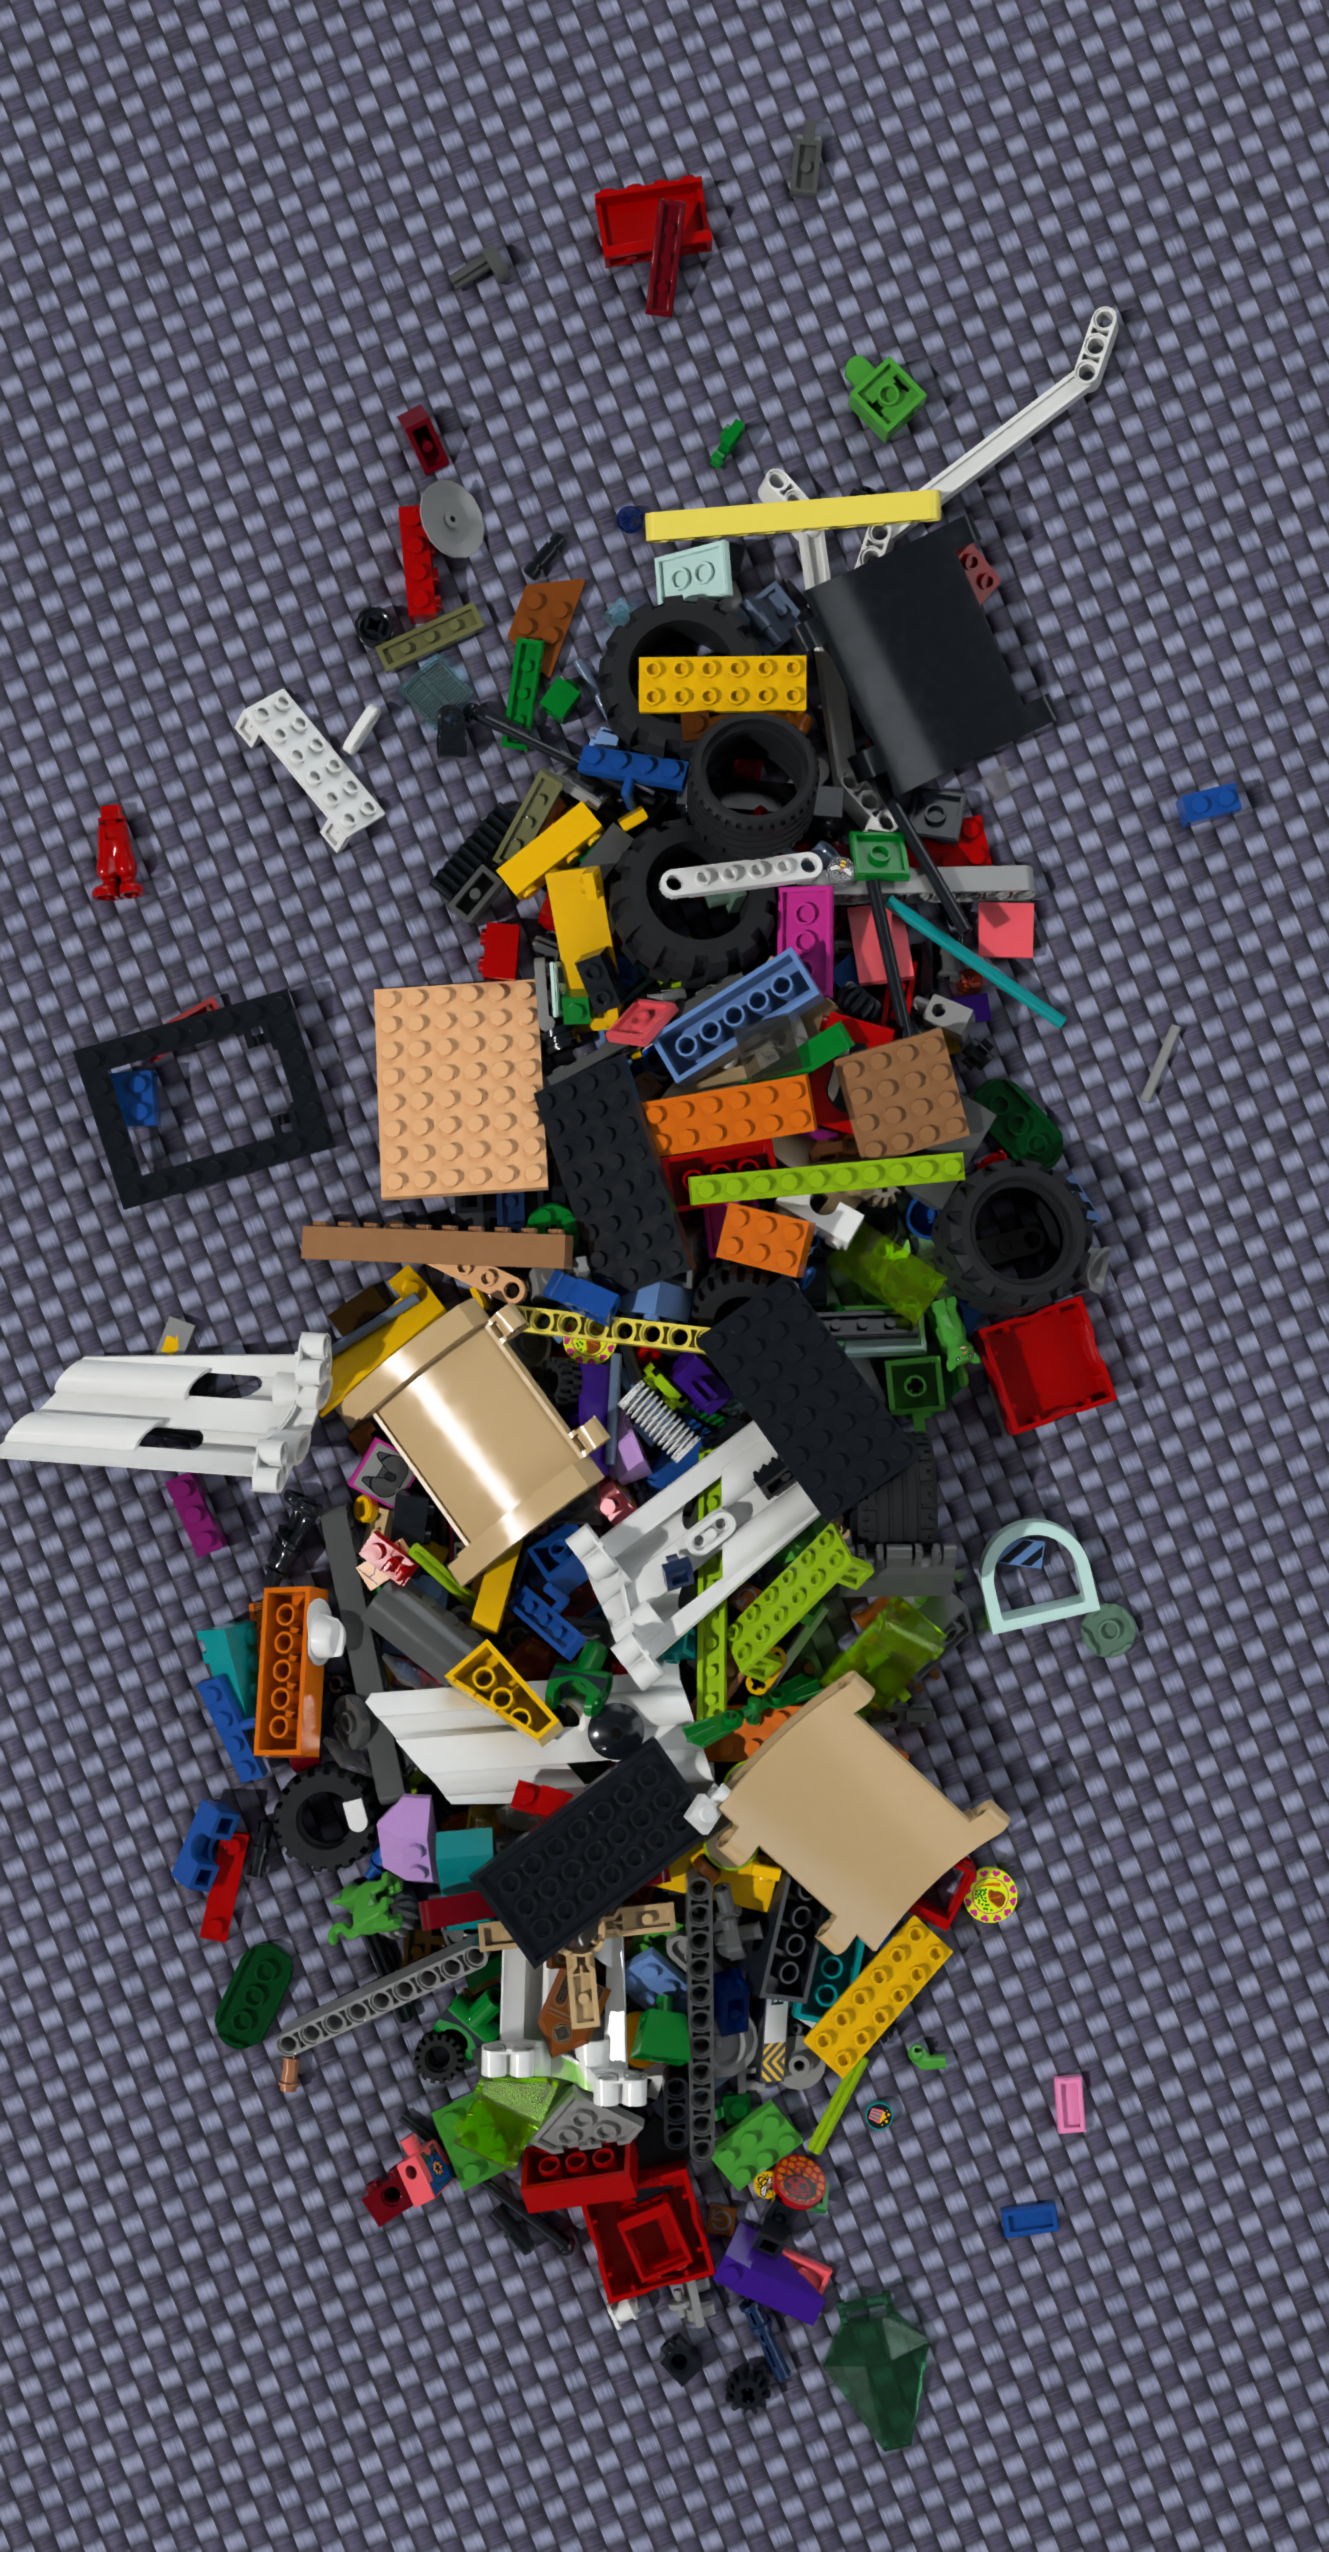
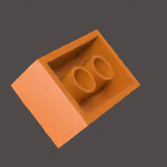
(766, 1240)

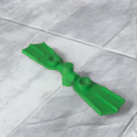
(711, 1729)

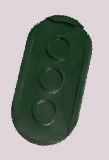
(1020, 1124)
(254, 1995)

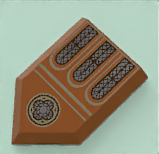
(556, 2020)

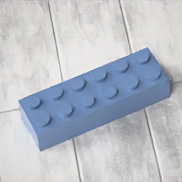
(705, 1034)

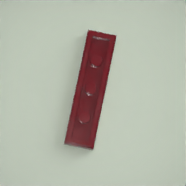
(665, 257)

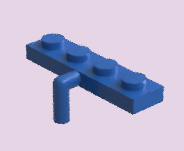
(633, 769)
(547, 1619)
(232, 1727)

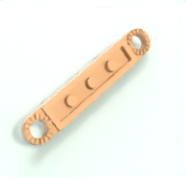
(484, 1278)

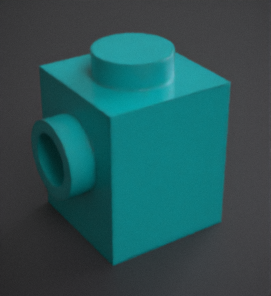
(682, 1649)

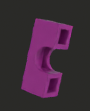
(197, 1520)

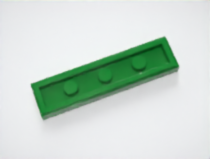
(524, 687)

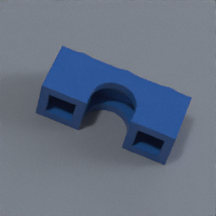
(195, 1862)

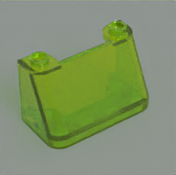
(889, 1651)
(504, 2117)

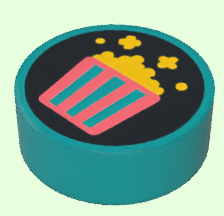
(878, 2114)

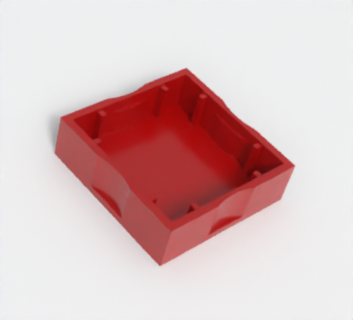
(1044, 1365)
(653, 2237)

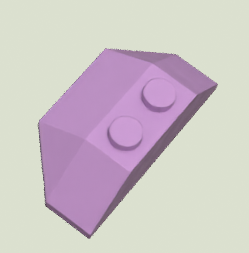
(409, 1839)

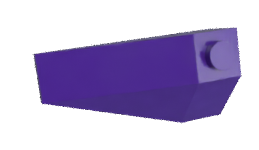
(766, 2278)

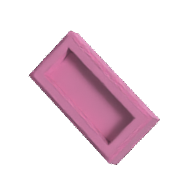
(1069, 2104)

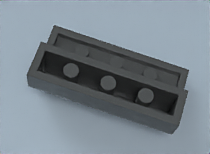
(936, 1194)
(421, 1628)

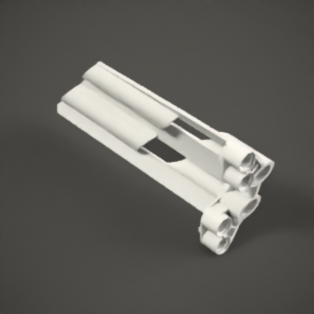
(113, 1401)
(629, 1558)
(482, 1757)
(596, 2066)

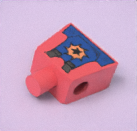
(424, 2169)

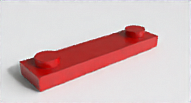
(225, 1888)

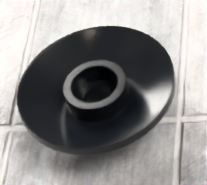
(616, 1716)

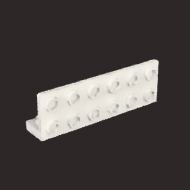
(312, 764)

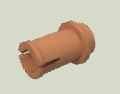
(289, 2074)

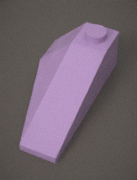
(630, 1455)

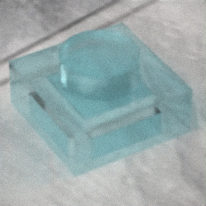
(617, 614)

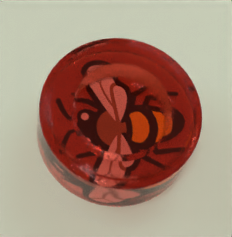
(970, 982)

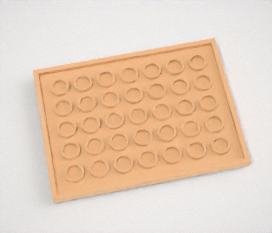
(459, 1090)

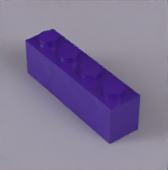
(592, 1402)

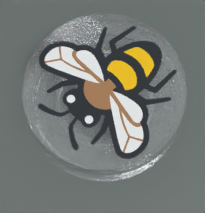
(840, 871)

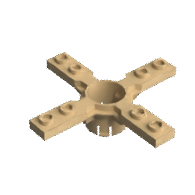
(580, 1960)

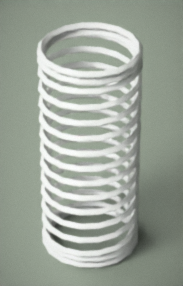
(680, 1452)

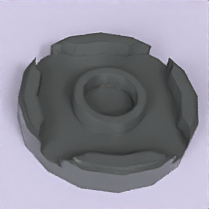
(352, 1721)

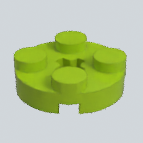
(657, 1379)

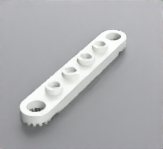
(740, 875)

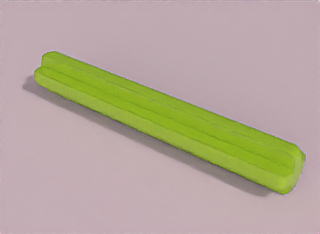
(442, 1575)
(836, 2107)

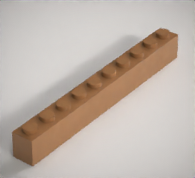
(438, 1246)

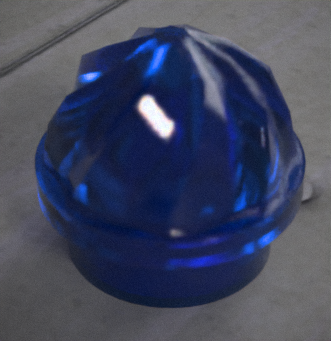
(629, 519)

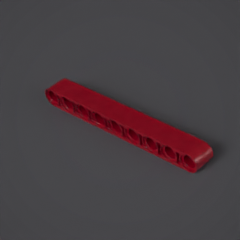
(473, 1907)

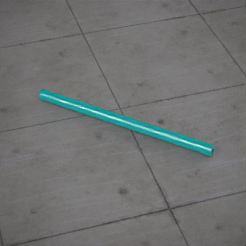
(974, 961)

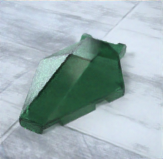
(879, 2367)

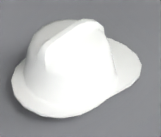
(325, 1633)

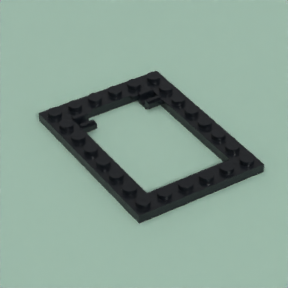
(280, 1028)

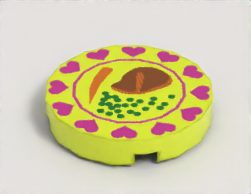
(588, 1351)
(991, 1895)

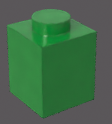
(561, 699)
(577, 1007)

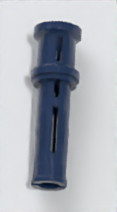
(760, 2327)

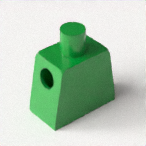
(662, 2035)

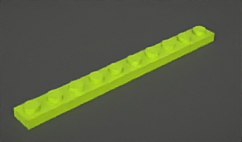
(826, 1178)
(713, 1627)

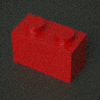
(500, 952)

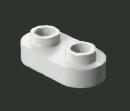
(710, 1533)

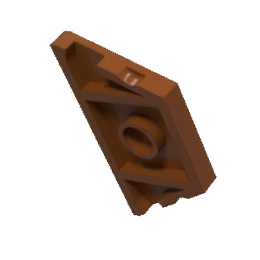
(546, 616)

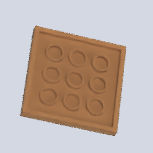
(901, 1096)

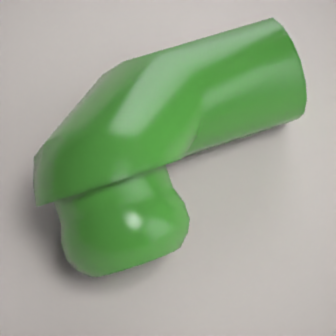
(924, 2060)

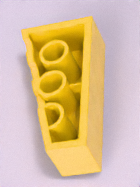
(552, 851)
(502, 1691)

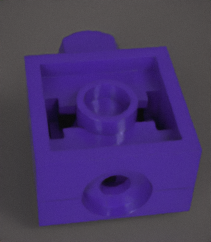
(700, 1384)

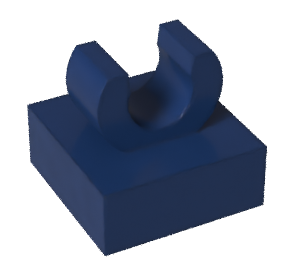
(677, 1572)

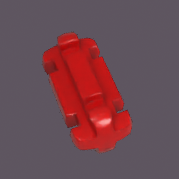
(991, 1159)

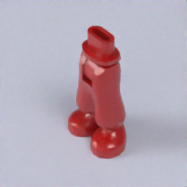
(115, 857)

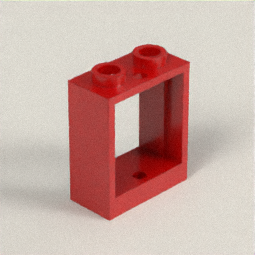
(943, 1917)
(645, 2212)

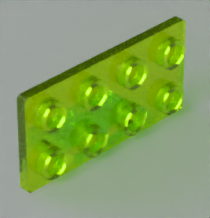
(888, 1272)

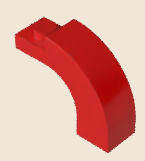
(538, 1799)

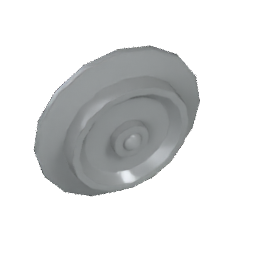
(451, 519)
(732, 2052)

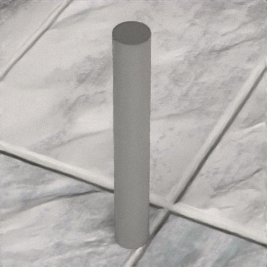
(1160, 1063)

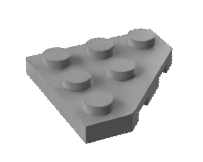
(582, 2124)

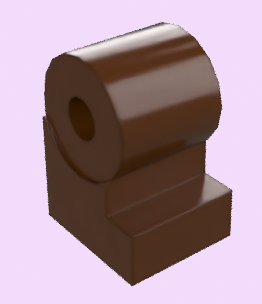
(363, 1437)

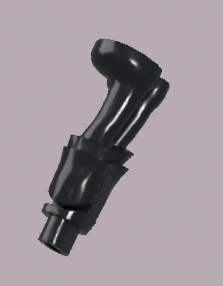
(288, 1539)

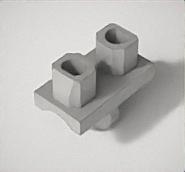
(689, 2302)

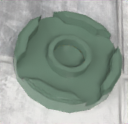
(1108, 1630)

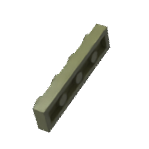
(430, 637)
(530, 815)

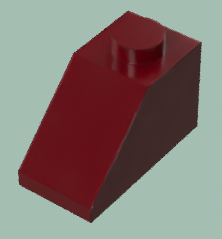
(423, 439)

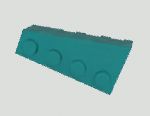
(233, 1652)

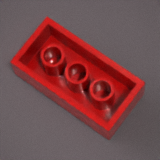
(719, 1160)
(578, 2176)

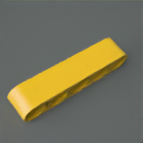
(495, 1592)

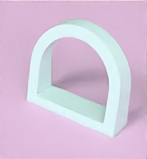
(1044, 1612)

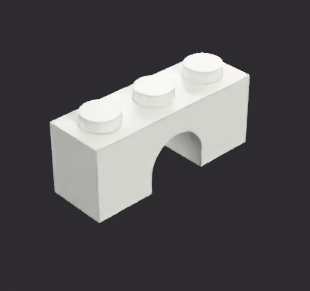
(836, 1228)

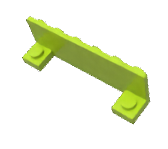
(790, 1598)

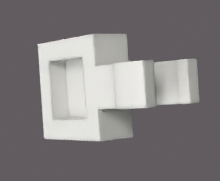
(704, 1811)

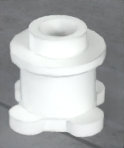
(623, 2311)

